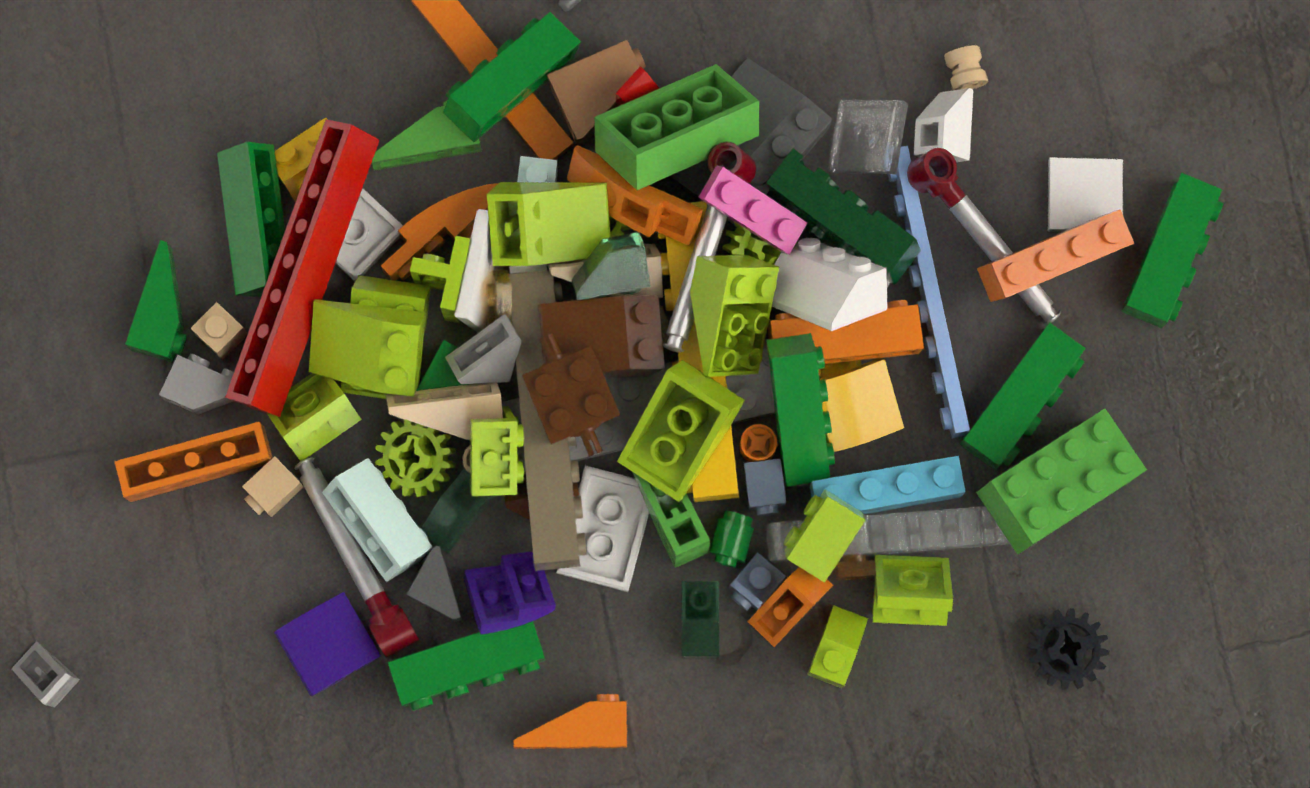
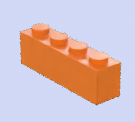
(1055, 255)
(878, 336)
(193, 462)

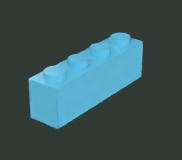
(897, 485)

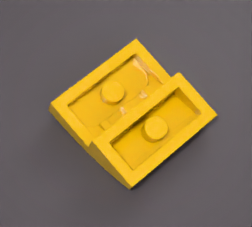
(861, 405)

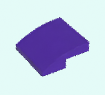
(508, 593)
(327, 644)

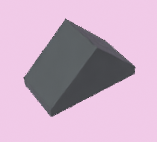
(434, 587)

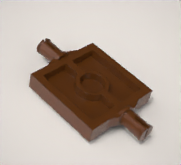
(571, 395)

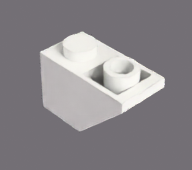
(946, 124)

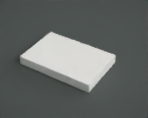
(478, 269)
(612, 528)

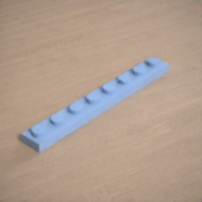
(930, 307)

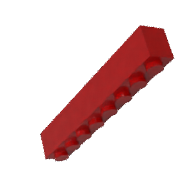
(302, 267)

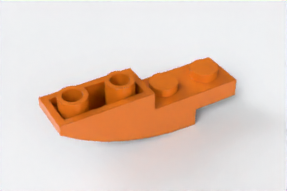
(640, 209)
(426, 230)

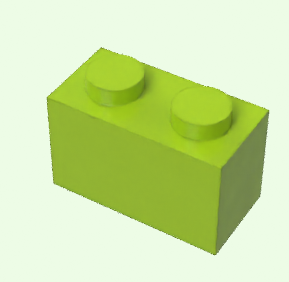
(823, 534)

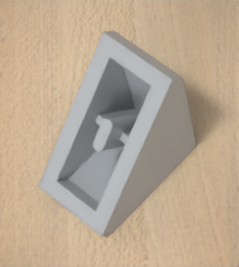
(45, 675)

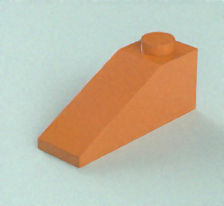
(587, 726)

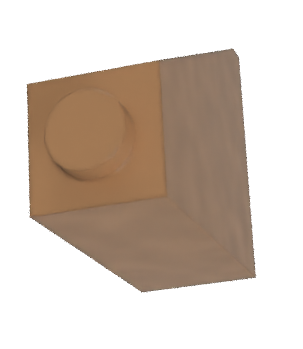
(590, 87)

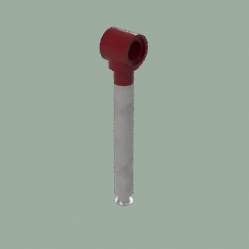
(944, 186)
(707, 240)
(388, 622)

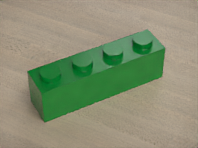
(510, 76)
(251, 213)
(1172, 250)
(1023, 396)
(799, 409)
(465, 662)

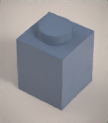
(764, 486)

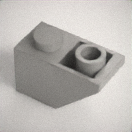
(195, 385)

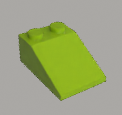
(367, 346)
(680, 429)

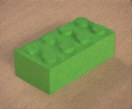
(676, 126)
(1061, 481)

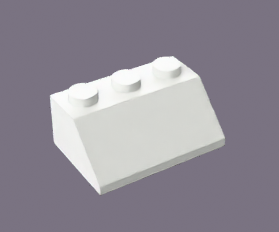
(828, 285)

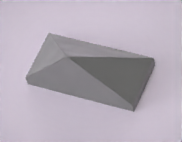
(487, 355)

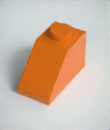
(788, 605)

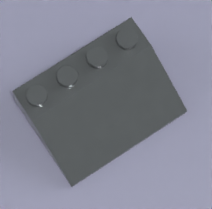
(785, 123)

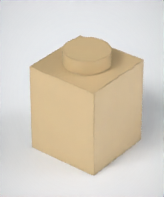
(219, 331)
(271, 488)

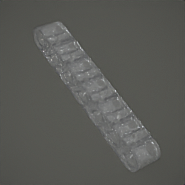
(907, 533)

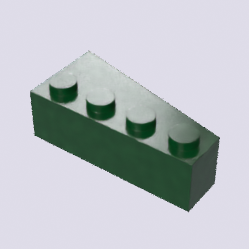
(842, 217)

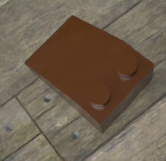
(619, 328)

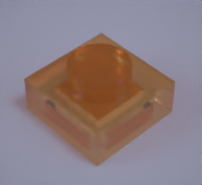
(855, 568)

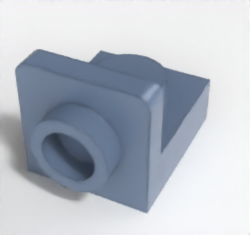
(755, 583)

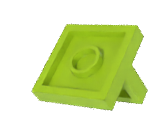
(442, 276)
(314, 415)
(912, 590)

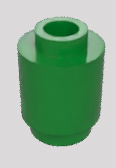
(731, 539)

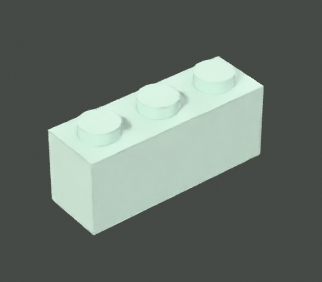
(377, 519)

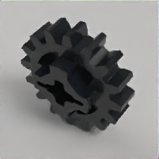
(1063, 632)

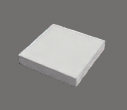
(1082, 190)
(367, 237)

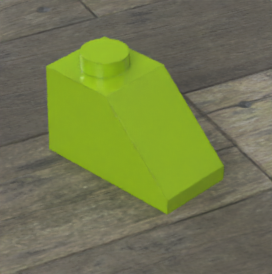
(838, 647)

